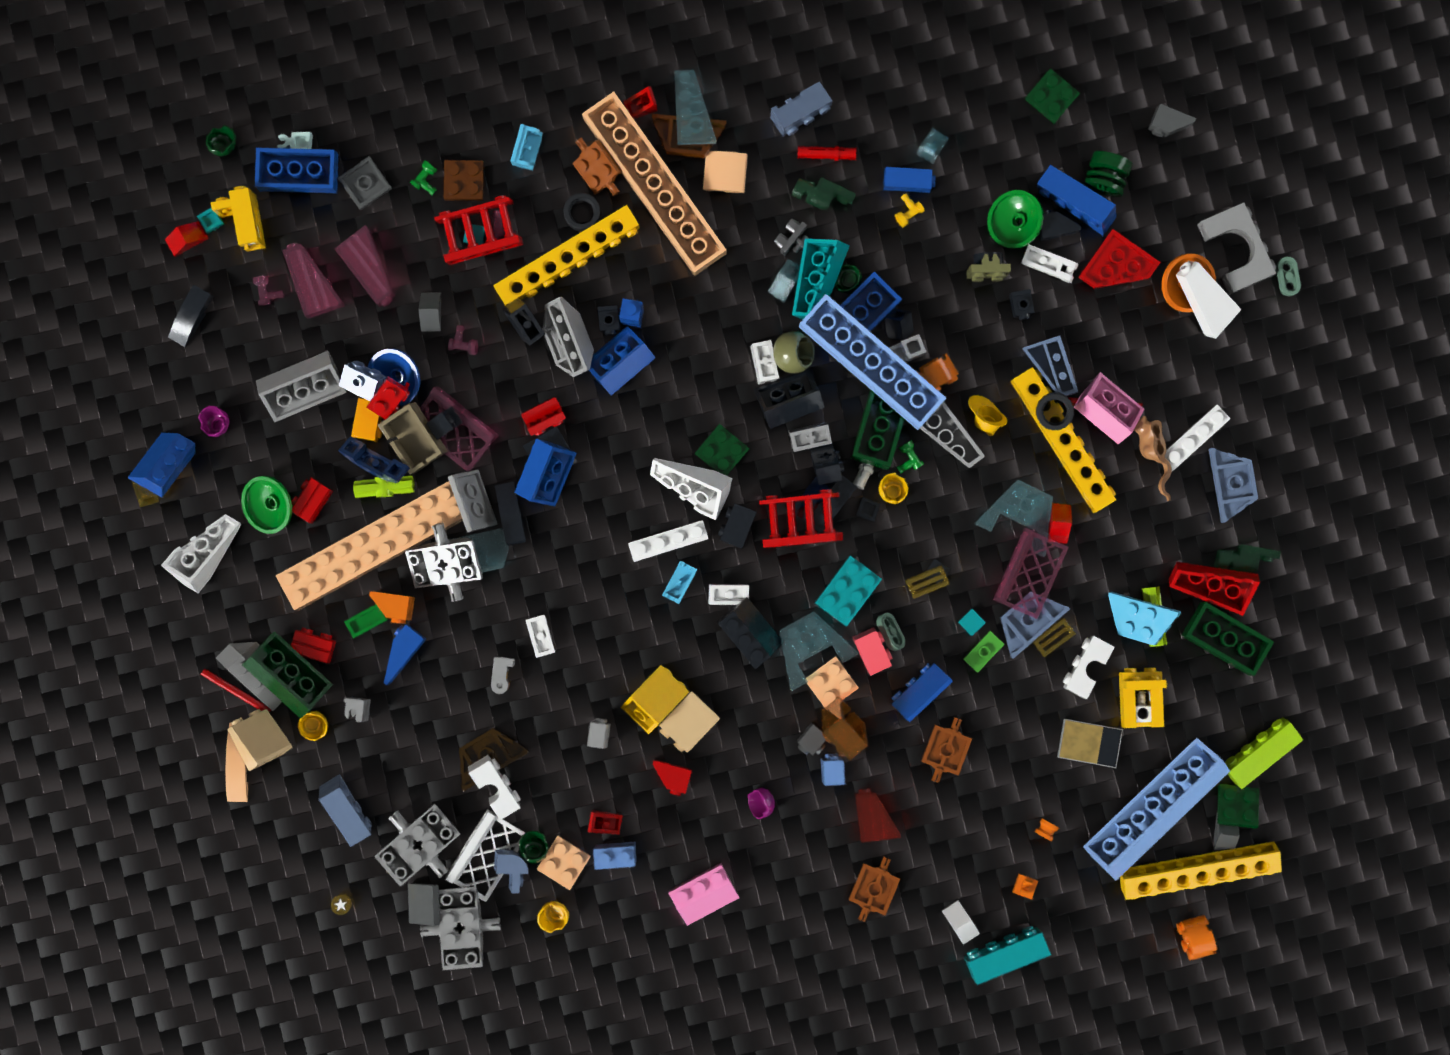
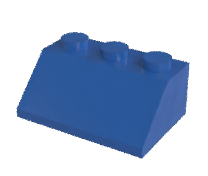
(620, 360)
(163, 463)
(545, 472)
(920, 691)

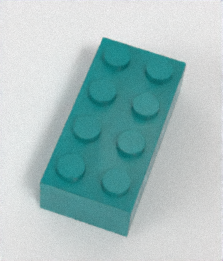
(1006, 955)

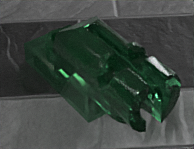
(823, 193)
(1245, 558)

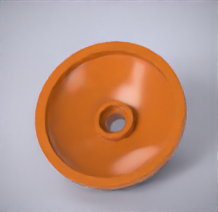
(1171, 287)

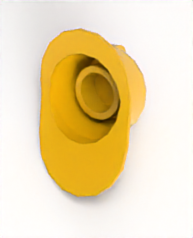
(987, 415)

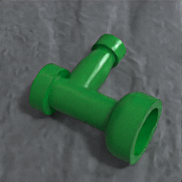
(420, 179)
(913, 461)

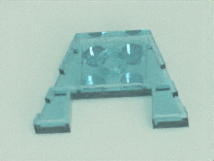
(1024, 505)
(806, 639)

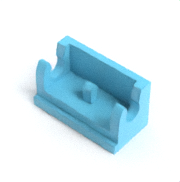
(526, 147)
(679, 582)

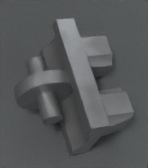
(785, 244)

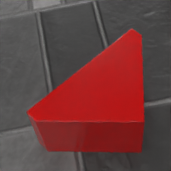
(641, 103)
(186, 237)
(1060, 523)
(605, 822)

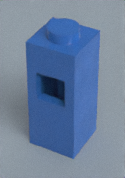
(908, 179)
(631, 313)

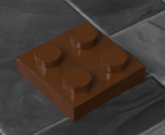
(463, 180)

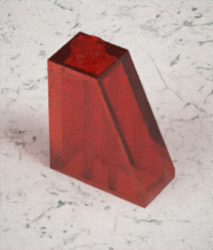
(873, 818)

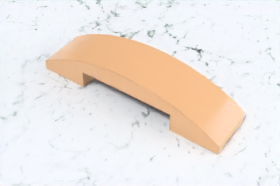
(235, 773)

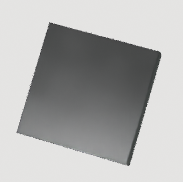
(364, 183)
(423, 904)

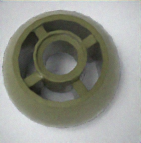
(793, 352)

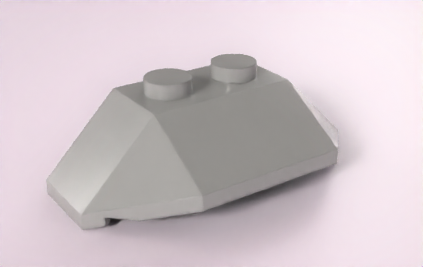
(567, 337)
(232, 659)

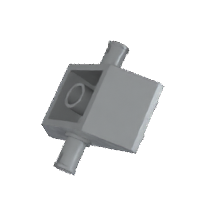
(444, 562)
(401, 855)
(458, 947)

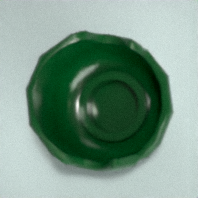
(221, 141)
(848, 279)
(533, 847)

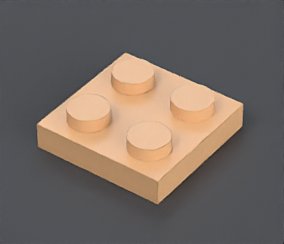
(831, 682)
(563, 862)

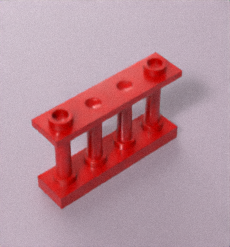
(492, 244)
(811, 535)

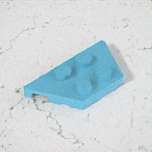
(1141, 619)

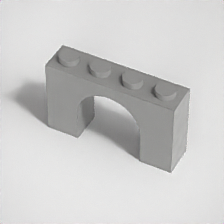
(1239, 221)

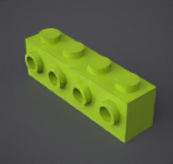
(1262, 752)

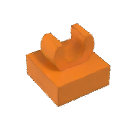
(1025, 886)

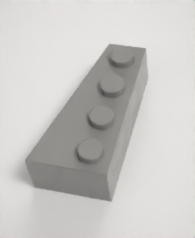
(951, 435)

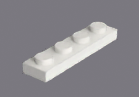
(1196, 436)
(668, 541)

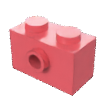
(872, 651)

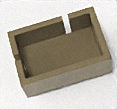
(415, 441)

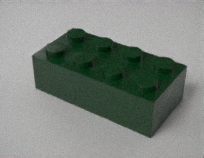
(877, 433)
(1227, 638)
(287, 674)

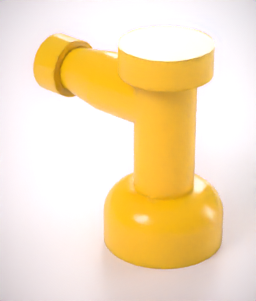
(914, 208)

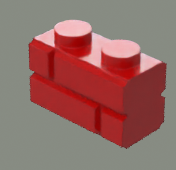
(310, 500)
(313, 646)

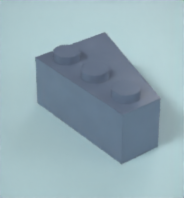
(801, 109)
(1053, 365)
(344, 810)

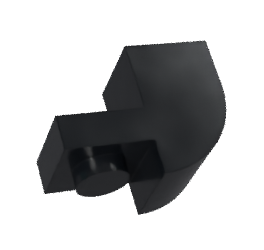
(444, 423)

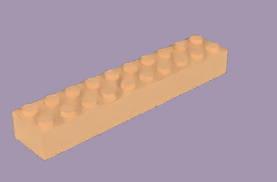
(654, 184)
(369, 547)

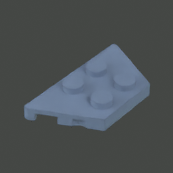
(1233, 483)
(1022, 629)

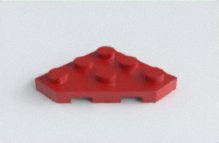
(1118, 263)

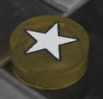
(341, 904)

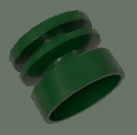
(1108, 173)

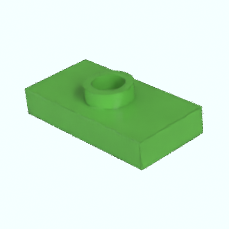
(983, 651)

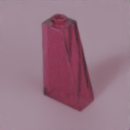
(364, 261)
(311, 285)

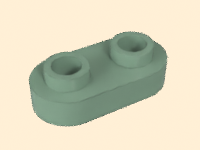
(1288, 277)
(891, 631)

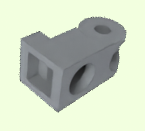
(500, 670)

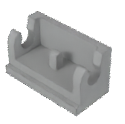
(810, 436)
(358, 707)

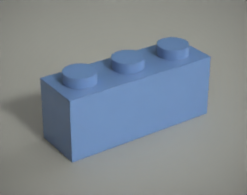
(832, 770)

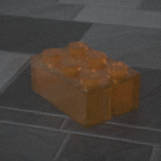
(846, 734)

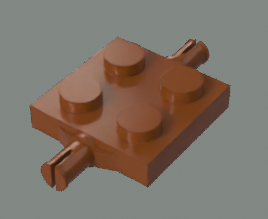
(597, 167)
(946, 750)
(874, 889)

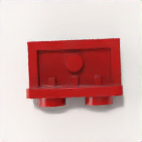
(388, 397)
(543, 416)

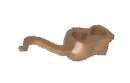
(1154, 448)

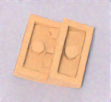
(725, 172)

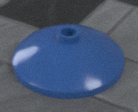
(393, 361)

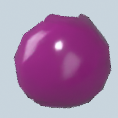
(213, 421)
(761, 803)

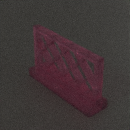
(468, 419)
(1015, 565)

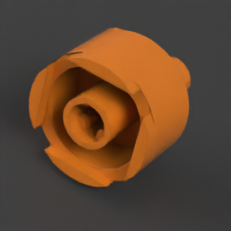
(939, 371)
(1197, 938)

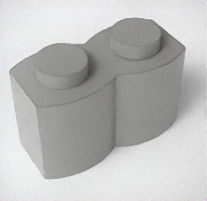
(599, 733)

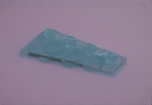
(691, 113)

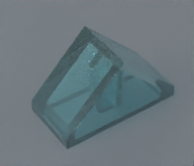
(932, 146)
(785, 281)

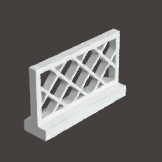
(472, 845)

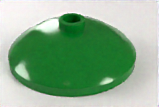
(1007, 212)
(266, 504)

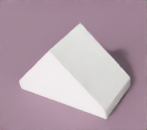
(960, 922)

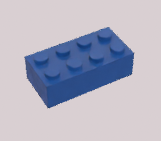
(296, 170)
(871, 302)

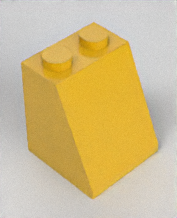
(655, 699)

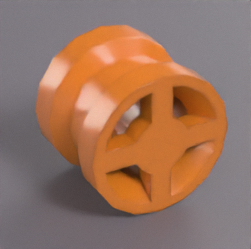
(1046, 829)

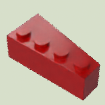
(1215, 585)

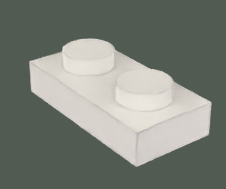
(727, 593)
(540, 636)

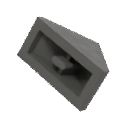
(430, 312)
(1225, 837)

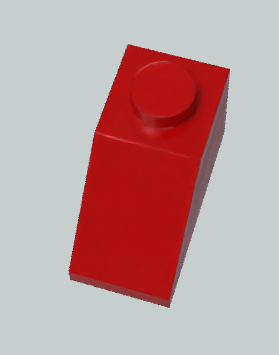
(673, 776)

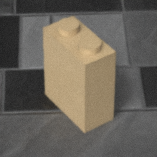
(688, 722)

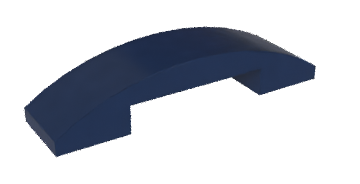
(373, 462)

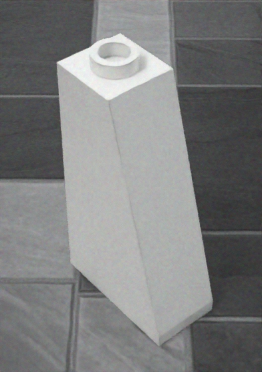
(1207, 299)

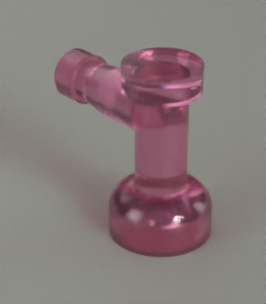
(497, 230)
(265, 297)
(457, 343)

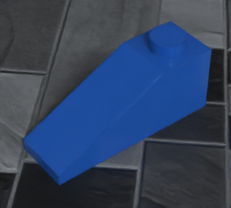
(402, 650)

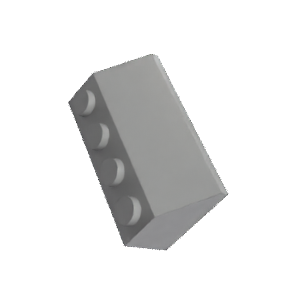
(300, 386)

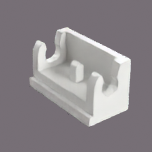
(764, 362)

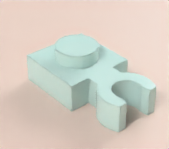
(298, 140)

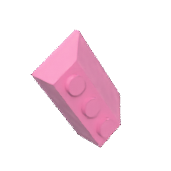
(1109, 408)
(703, 894)

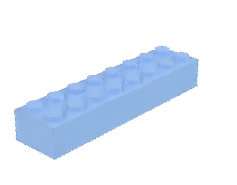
(871, 362)
(1156, 808)

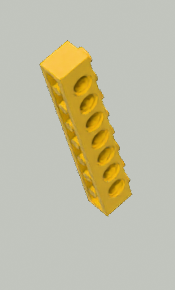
(622, 216)
(1063, 451)
(1213, 869)

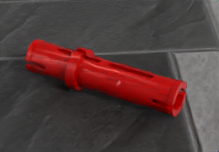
(827, 152)

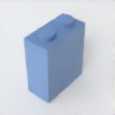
(615, 855)

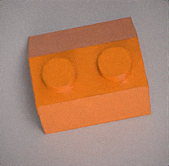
(394, 606)

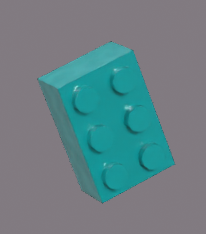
(848, 591)

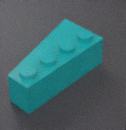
(817, 273)

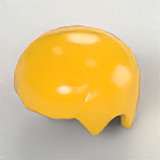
(893, 488)
(313, 725)
(553, 916)

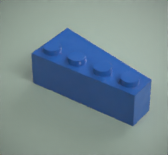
(1077, 199)

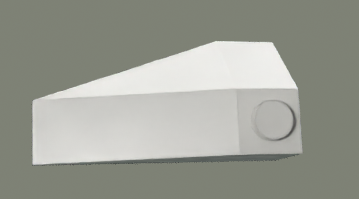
(698, 485)
(200, 557)

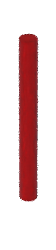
(234, 690)

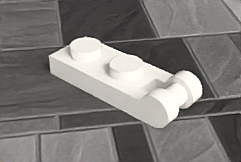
(1049, 263)

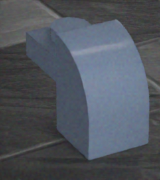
(510, 863)

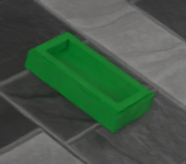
(365, 621)

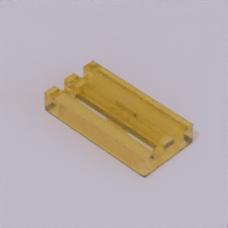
(929, 589)
(1040, 647)

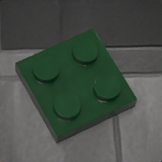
(1052, 96)
(722, 450)
(1238, 806)

